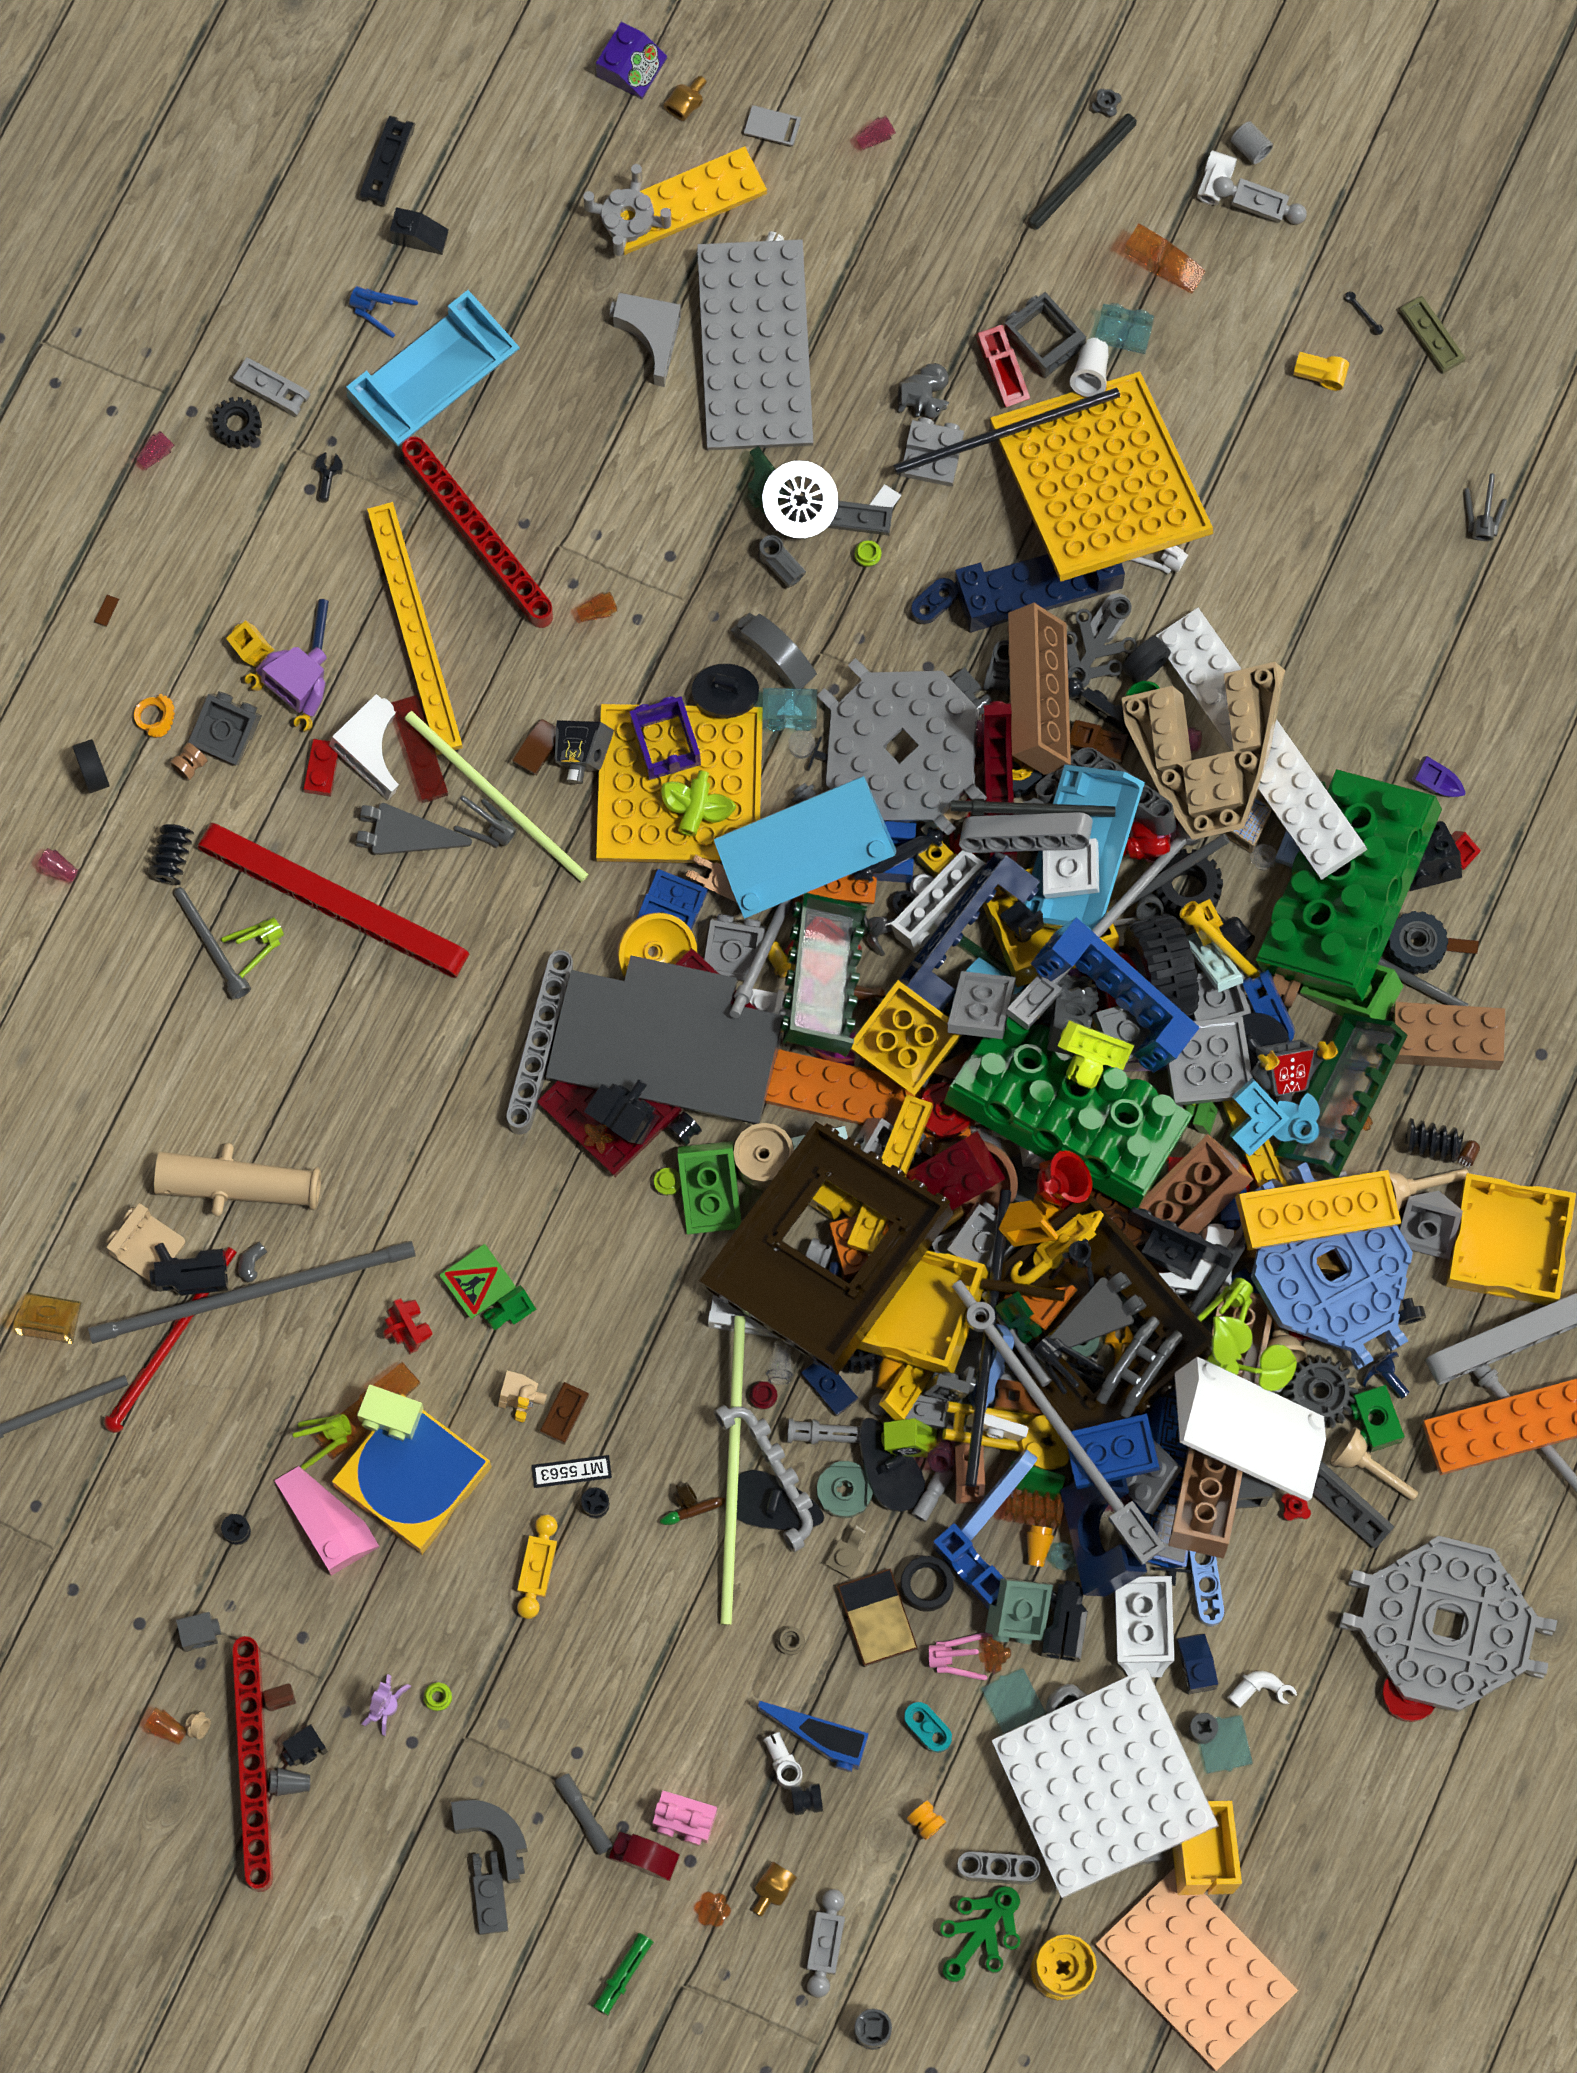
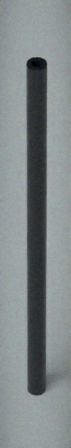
(1006, 431)

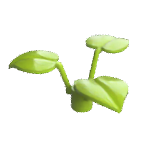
(1233, 1338)

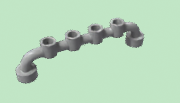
(785, 1478)

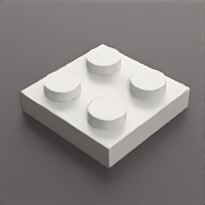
(1071, 871)

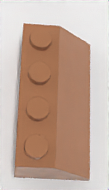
(1198, 1187)

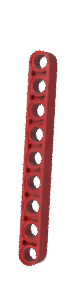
(481, 543)
(252, 1777)

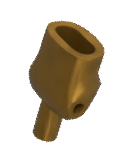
(685, 99)
(773, 1887)

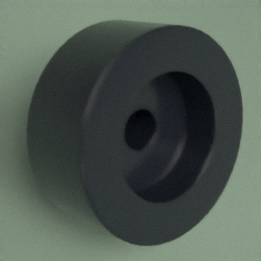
(1411, 1313)

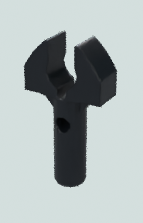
(327, 475)

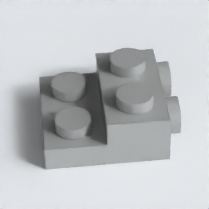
(927, 437)
(733, 945)
(1221, 1004)
(977, 1236)

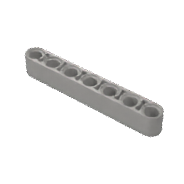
(536, 1054)
(1504, 1340)

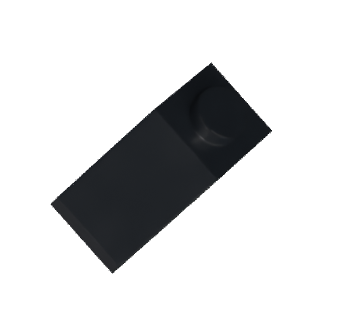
(417, 231)

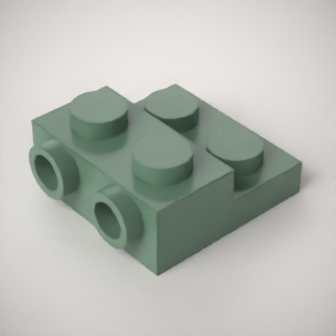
(1019, 1611)

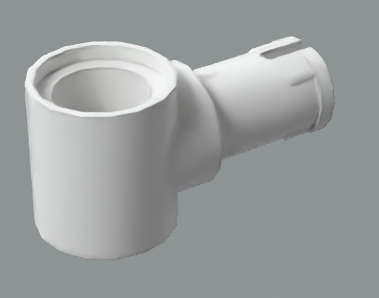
(782, 1760)

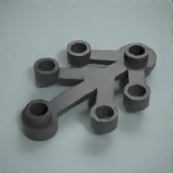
(1095, 647)

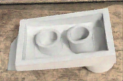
(1145, 1625)

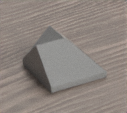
(1431, 1224)

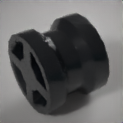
(684, 1128)
(596, 1497)
(238, 1534)

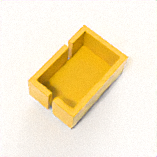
(1210, 1858)

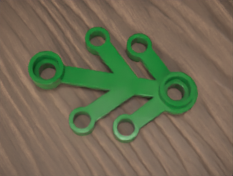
(983, 1930)

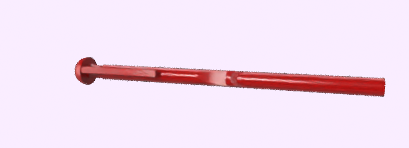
(113, 1422)

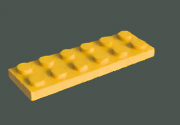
(701, 194)
(1318, 1210)

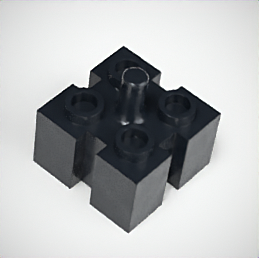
(623, 1111)

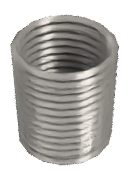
(1251, 142)

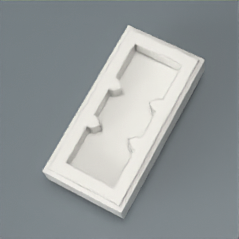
(1000, 1428)

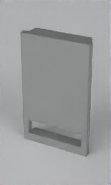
(771, 125)

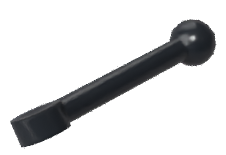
(1350, 297)

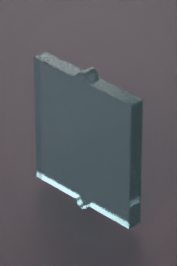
(1013, 1700)
(1228, 1748)

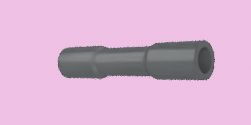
(574, 1799)

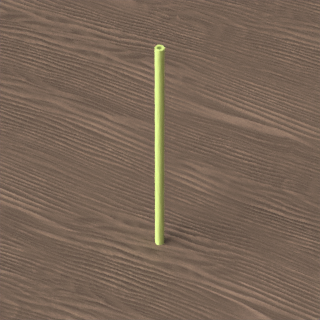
(732, 1473)

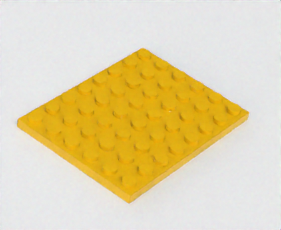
(1103, 480)

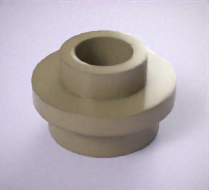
(790, 1632)

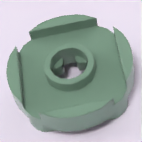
(833, 1501)

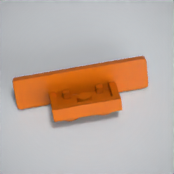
(847, 890)

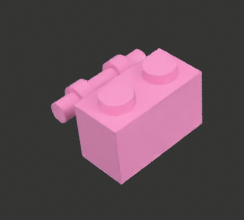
(684, 1817)

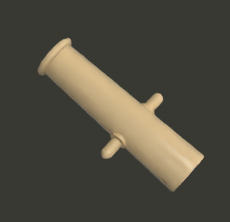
(234, 1180)

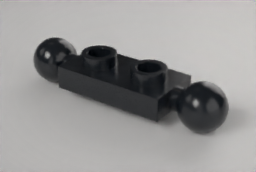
(1097, 703)

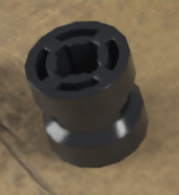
(807, 1799)

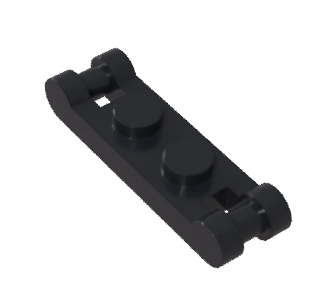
(387, 160)

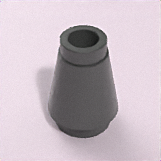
(288, 1782)

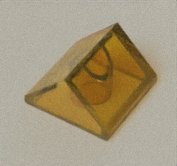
(48, 1318)

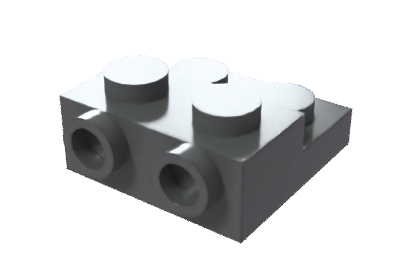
(225, 727)

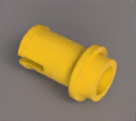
(778, 960)

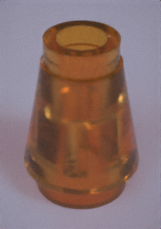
(597, 607)
(165, 1726)

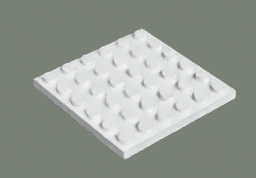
(1104, 1783)

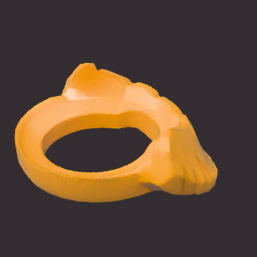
(160, 728)

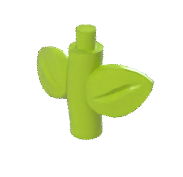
(696, 803)

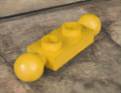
(537, 1566)

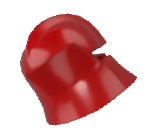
(1064, 1180)

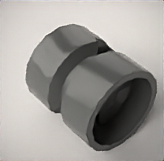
(873, 2029)

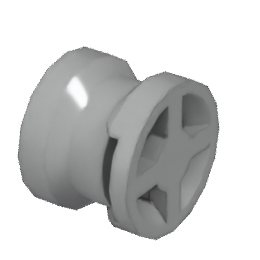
(819, 1252)

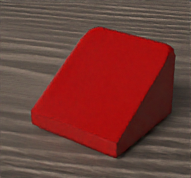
(1466, 846)

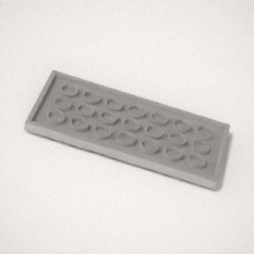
(755, 345)

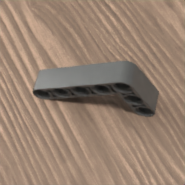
(1152, 810)

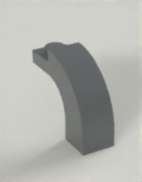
(776, 648)
(488, 1818)

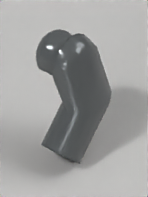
(248, 1260)

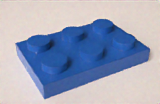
(1116, 1449)

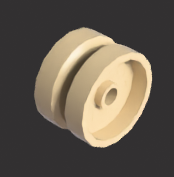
(760, 1141)

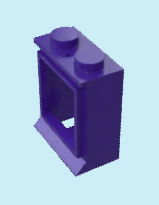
(650, 714)

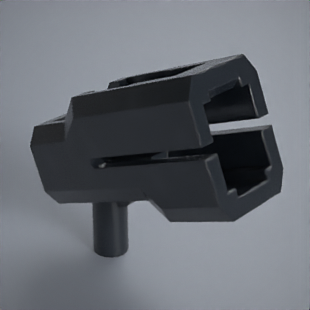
(190, 1275)
(1066, 1603)

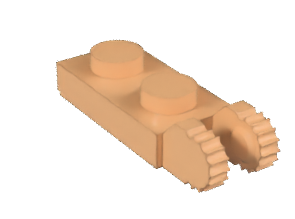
(717, 879)

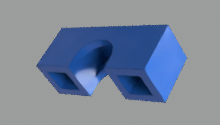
(964, 1560)

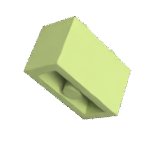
(390, 1412)

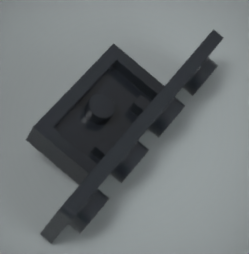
(1175, 1247)

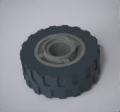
(1421, 927)

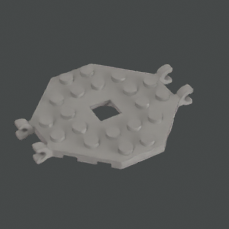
(936, 718)
(1457, 1579)

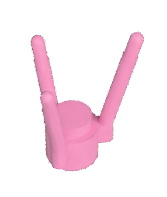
(942, 1653)

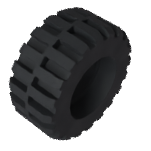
(1164, 959)

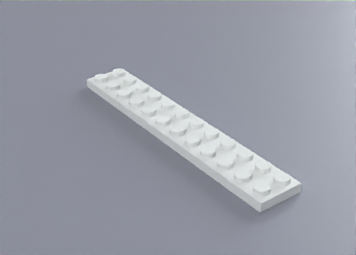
(1287, 780)

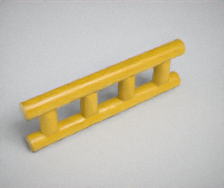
(959, 1435)

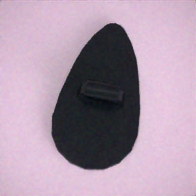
(893, 1479)
(766, 1504)

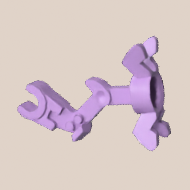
(384, 1703)

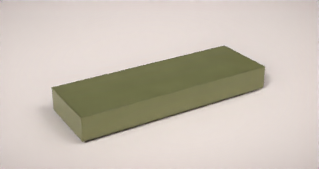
(1432, 334)

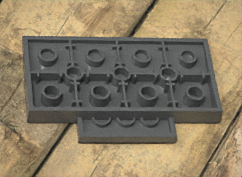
(671, 1033)

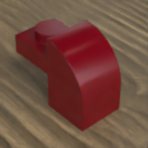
(644, 1855)

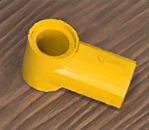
(1329, 371)

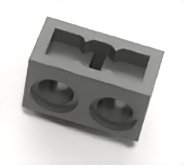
(1063, 1012)

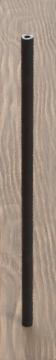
(986, 1350)

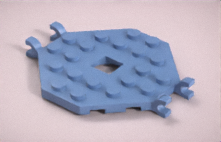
(1348, 1308)

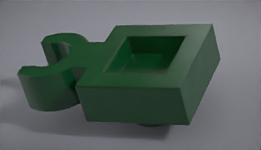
(1016, 1314)

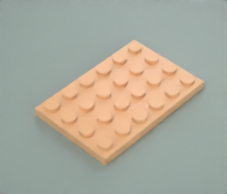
(1196, 1970)

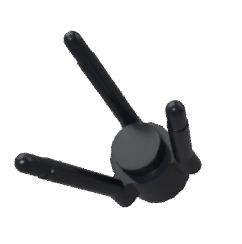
(1079, 1257)
(1049, 1355)

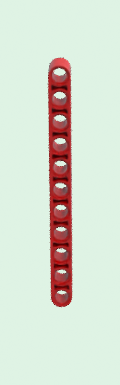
(333, 900)

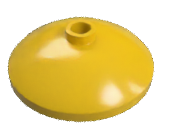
(663, 931)

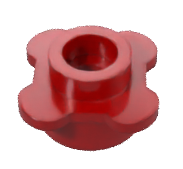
(1292, 1513)

